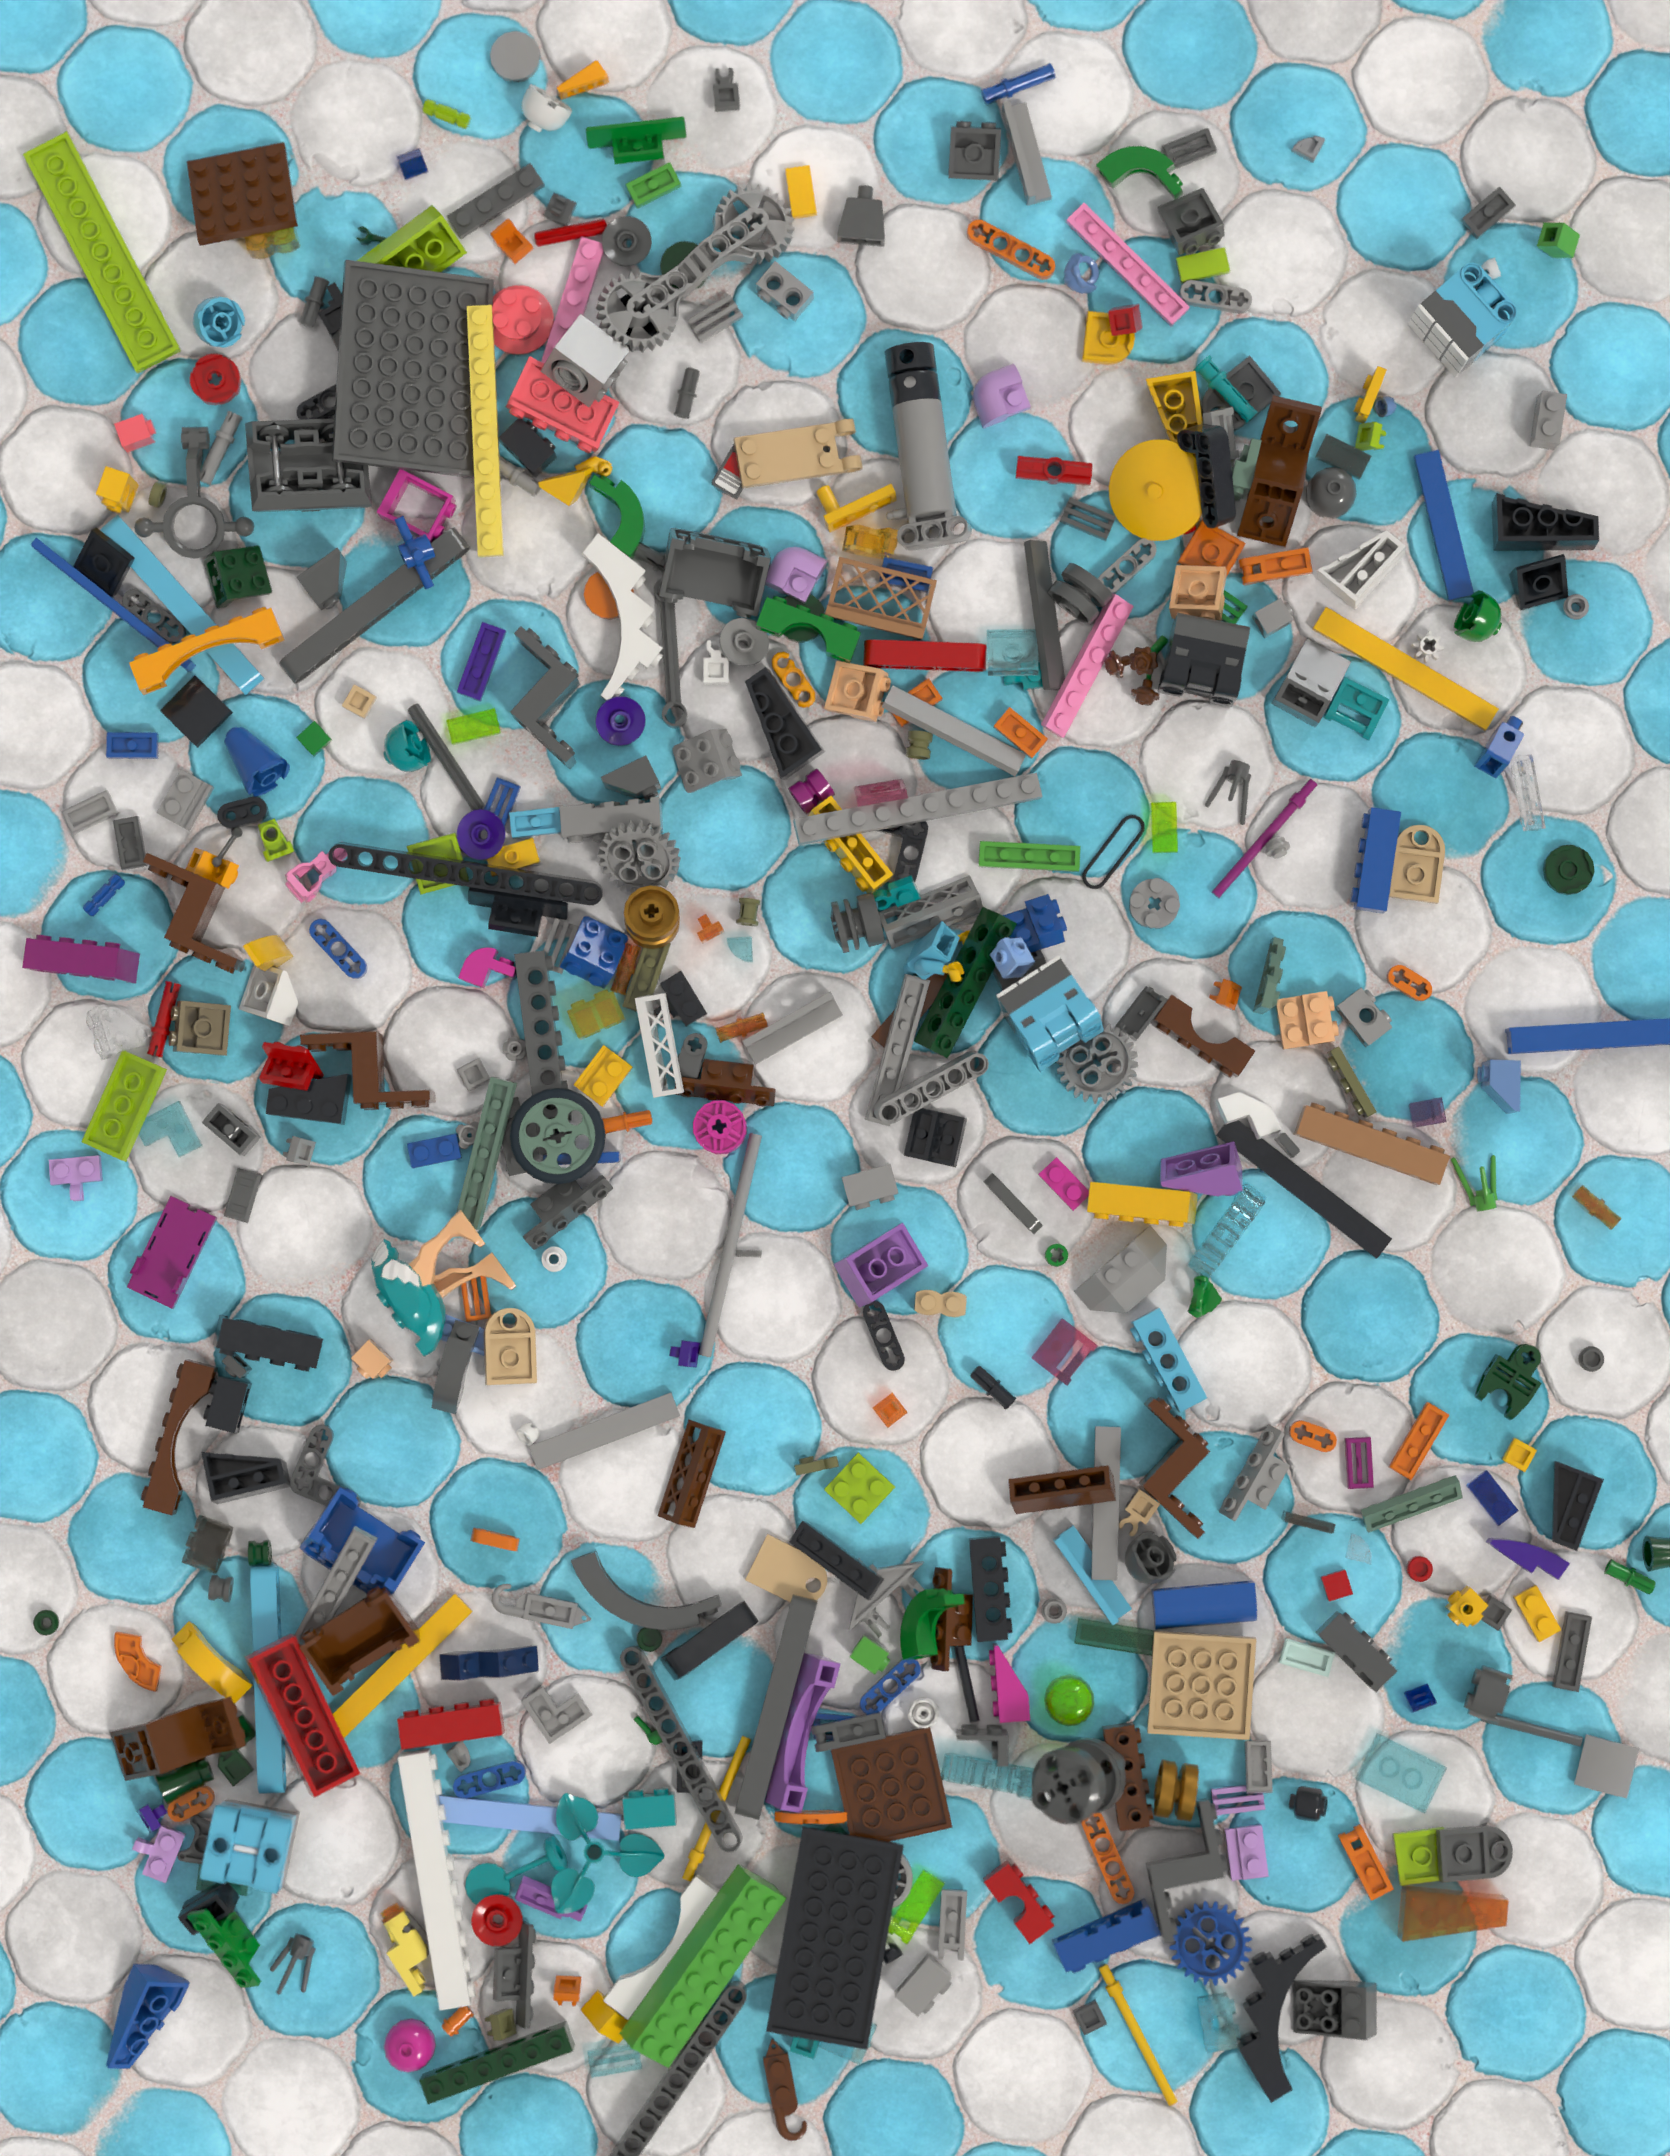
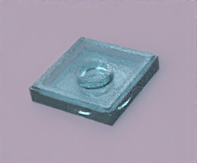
(1012, 652)

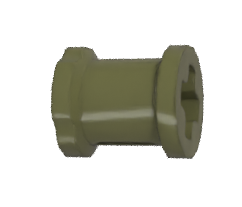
(748, 912)

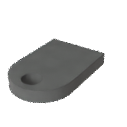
(1252, 385)
(1469, 1853)

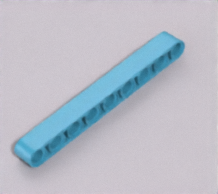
(181, 604)
(266, 1630)

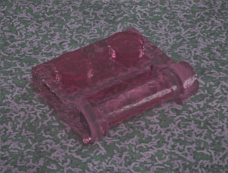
(1058, 1345)

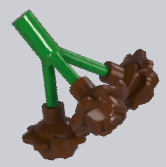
(1143, 661)

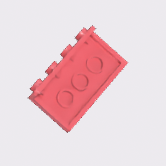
(558, 410)

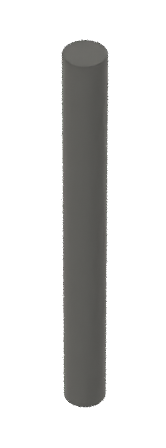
(1537, 1730)

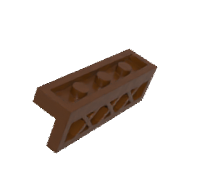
(695, 1475)

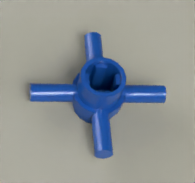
(415, 551)

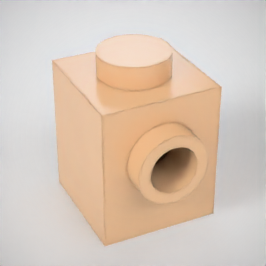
(372, 1360)

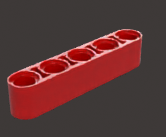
(925, 655)

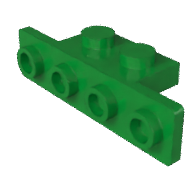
(636, 140)
(231, 1944)

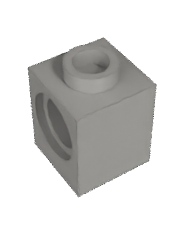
(1273, 617)

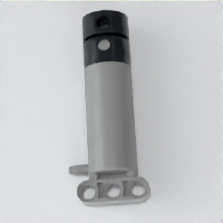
(922, 448)

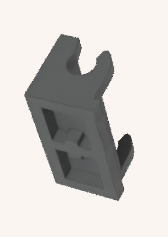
(1141, 1013)

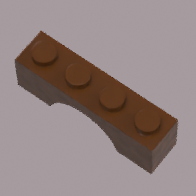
(1176, 1019)

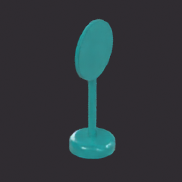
(491, 1879)

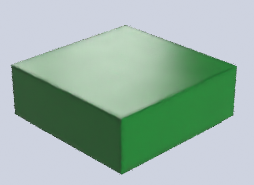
(314, 738)

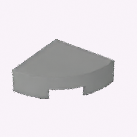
(1308, 147)
(459, 1756)

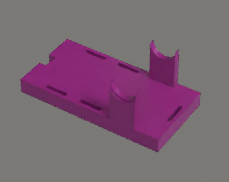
(165, 1265)

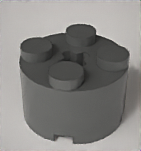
(1489, 1694)

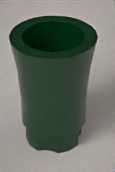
(1656, 1553)
(184, 1779)

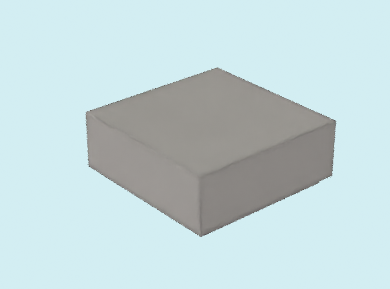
(473, 1074)

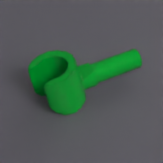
(653, 1736)

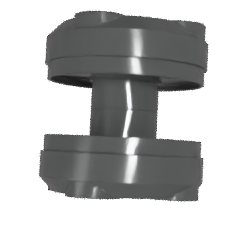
(1078, 1780)

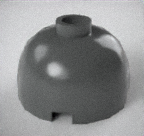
(1331, 493)
(1150, 1558)

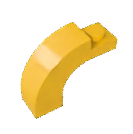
(209, 1664)

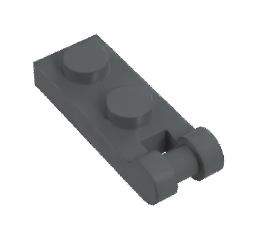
(849, 1732)

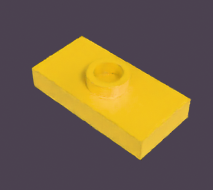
(516, 855)

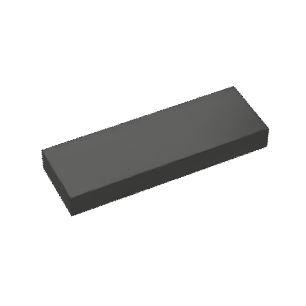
(1572, 1651)

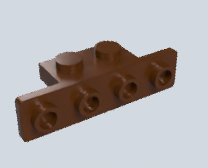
(729, 1083)
(953, 1625)

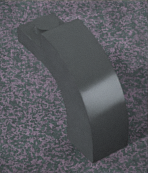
(454, 1366)

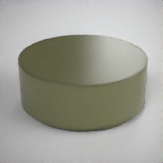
(157, 494)

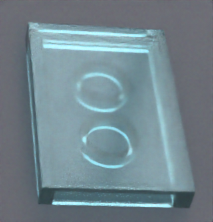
(1401, 1773)

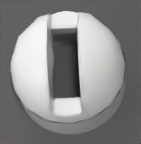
(1492, 267)
(527, 1434)

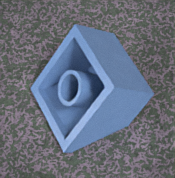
(1502, 1083)

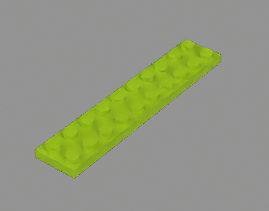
(102, 252)

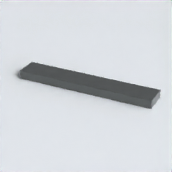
(1044, 614)

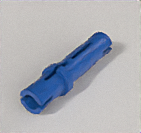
(1007, 88)

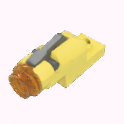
(409, 1947)

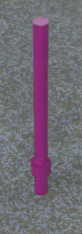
(1296, 801)

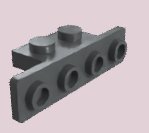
(561, 1206)
(514, 1974)

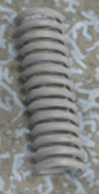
(747, 1253)

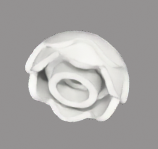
(923, 1721)

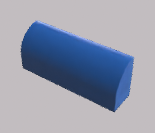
(1204, 1605)

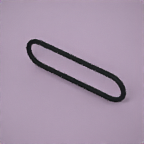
(1121, 858)

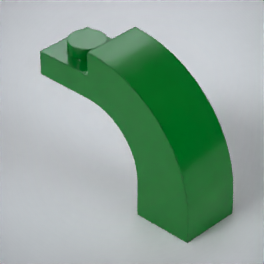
(1140, 159)
(632, 524)
(920, 1621)

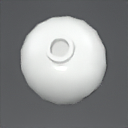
(544, 110)

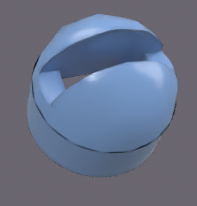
(1381, 403)

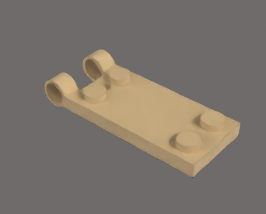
(794, 454)

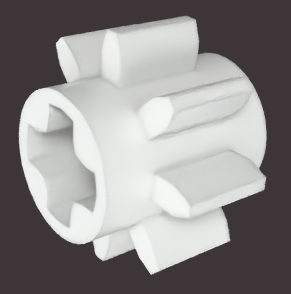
(1424, 641)

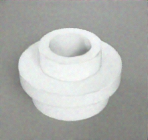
(562, 1259)

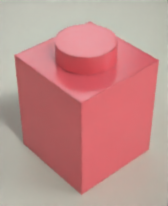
(135, 432)

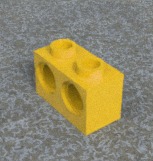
(117, 490)

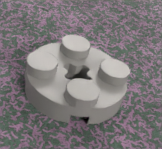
(1140, 900)

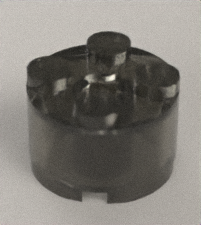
(207, 1544)

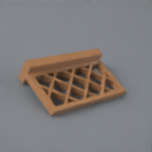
(877, 620)

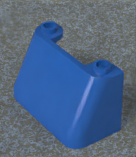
(388, 1558)

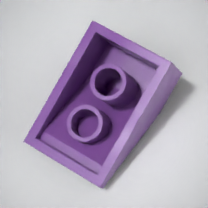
(1205, 1171)
(880, 1265)

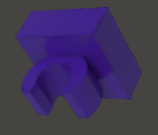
(687, 1353)
(150, 1816)

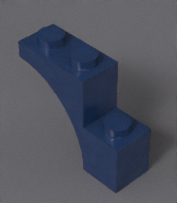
(488, 1663)

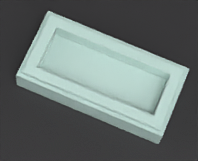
(1306, 1657)

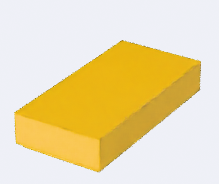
(801, 192)

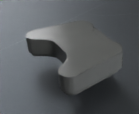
(196, 1852)

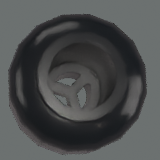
(1308, 1804)

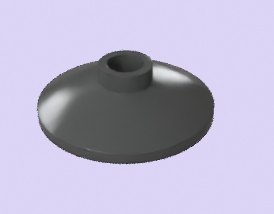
(626, 229)

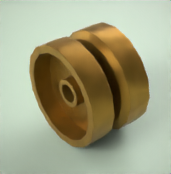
(656, 903)
(1176, 1790)

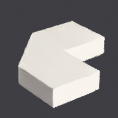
(1258, 1114)

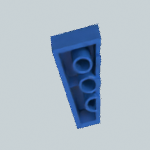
(1106, 1936)

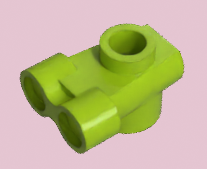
(275, 846)

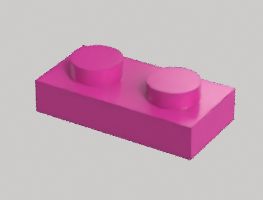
(1064, 1184)

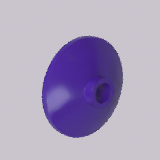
(625, 731)
(470, 837)

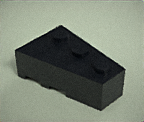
(322, 1102)
(239, 1477)

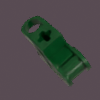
(1518, 1370)

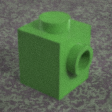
(1558, 240)
(870, 1655)

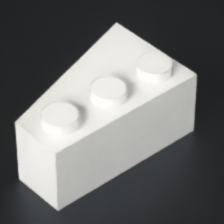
(1361, 570)

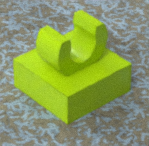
(1369, 436)

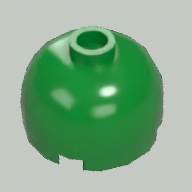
(1479, 618)

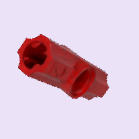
(1071, 471)

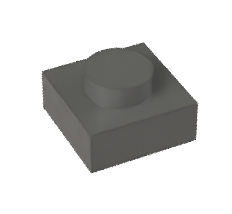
(236, 1366)

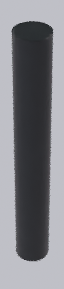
(966, 1683)

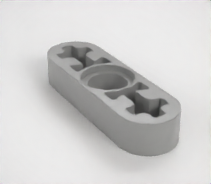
(1198, 288)
(1144, 559)

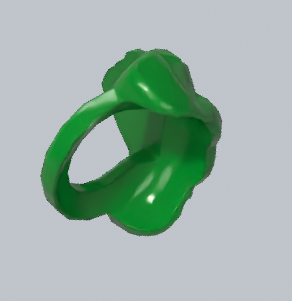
(1204, 1297)

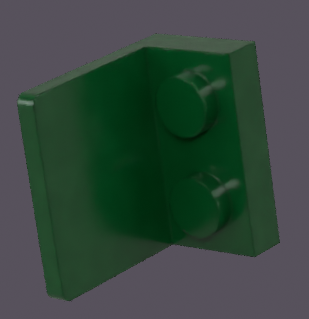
(237, 575)

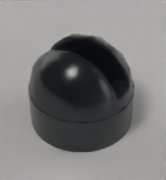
(892, 1954)

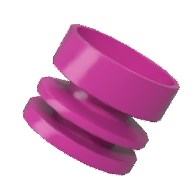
(731, 1137)

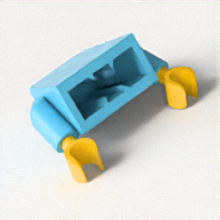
(935, 952)

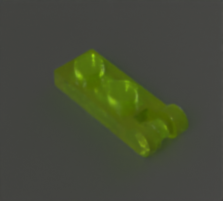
(916, 1905)

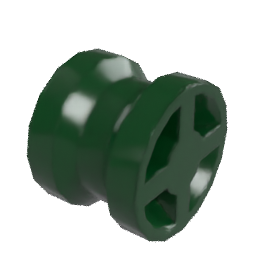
(259, 1552)

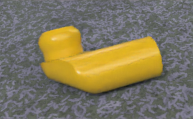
(599, 465)

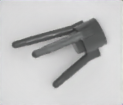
(1237, 774)
(300, 1947)

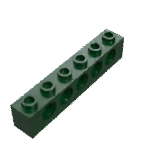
(958, 998)
(497, 2062)

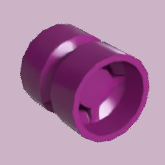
(811, 791)

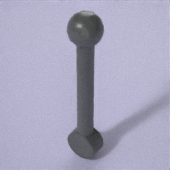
(236, 832)

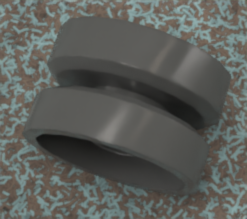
(1080, 593)

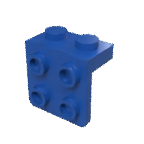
(594, 952)

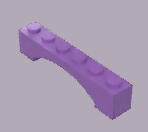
(787, 1780)

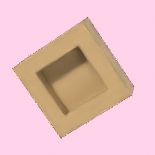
(359, 701)

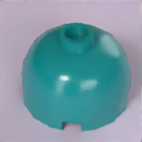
(405, 748)

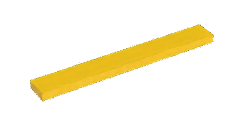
(1405, 669)
(400, 1665)

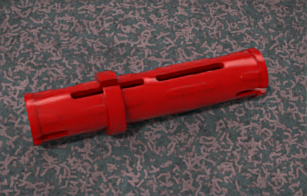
(163, 1019)

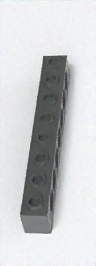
(525, 965)

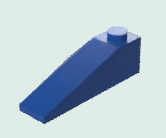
(144, 2004)

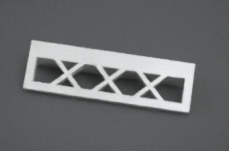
(653, 1046)

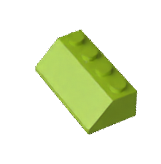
(420, 244)

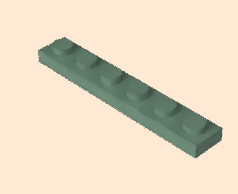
(486, 1150)

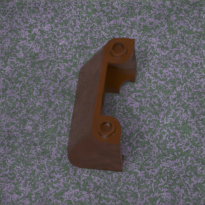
(358, 1638)

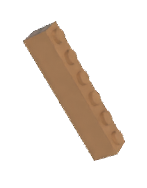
(1372, 1145)

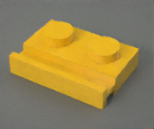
(1372, 386)
(603, 1076)

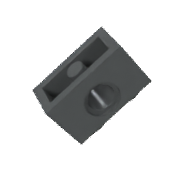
(231, 1129)

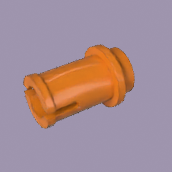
(457, 2020)

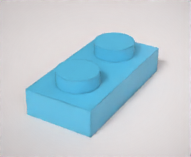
(535, 822)

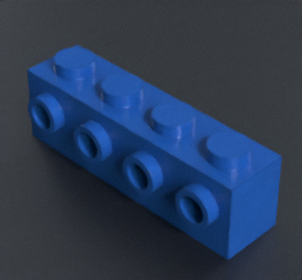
(1376, 861)

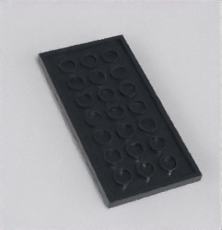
(834, 1937)

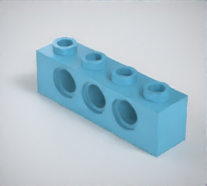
(1192, 1392)

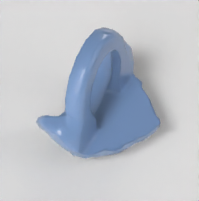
(1072, 274)

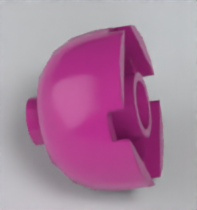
(409, 2045)

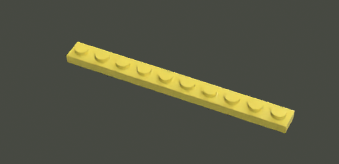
(485, 431)

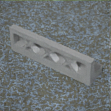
(1026, 153)
(918, 924)
(792, 1028)

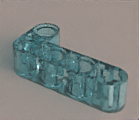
(1227, 1231)
(987, 1774)

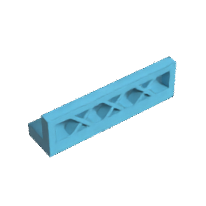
(1080, 1559)

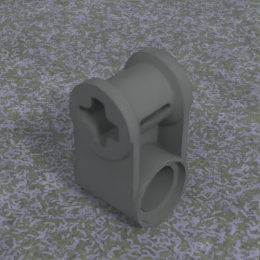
(689, 1060)

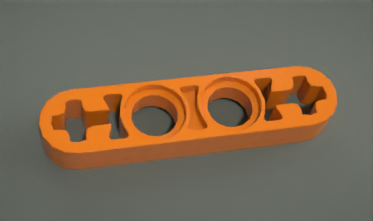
(1013, 246)
(1104, 1857)

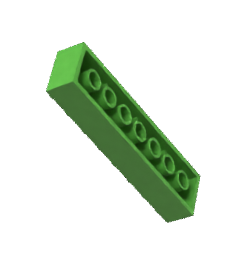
(702, 1966)

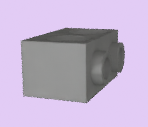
(788, 287)

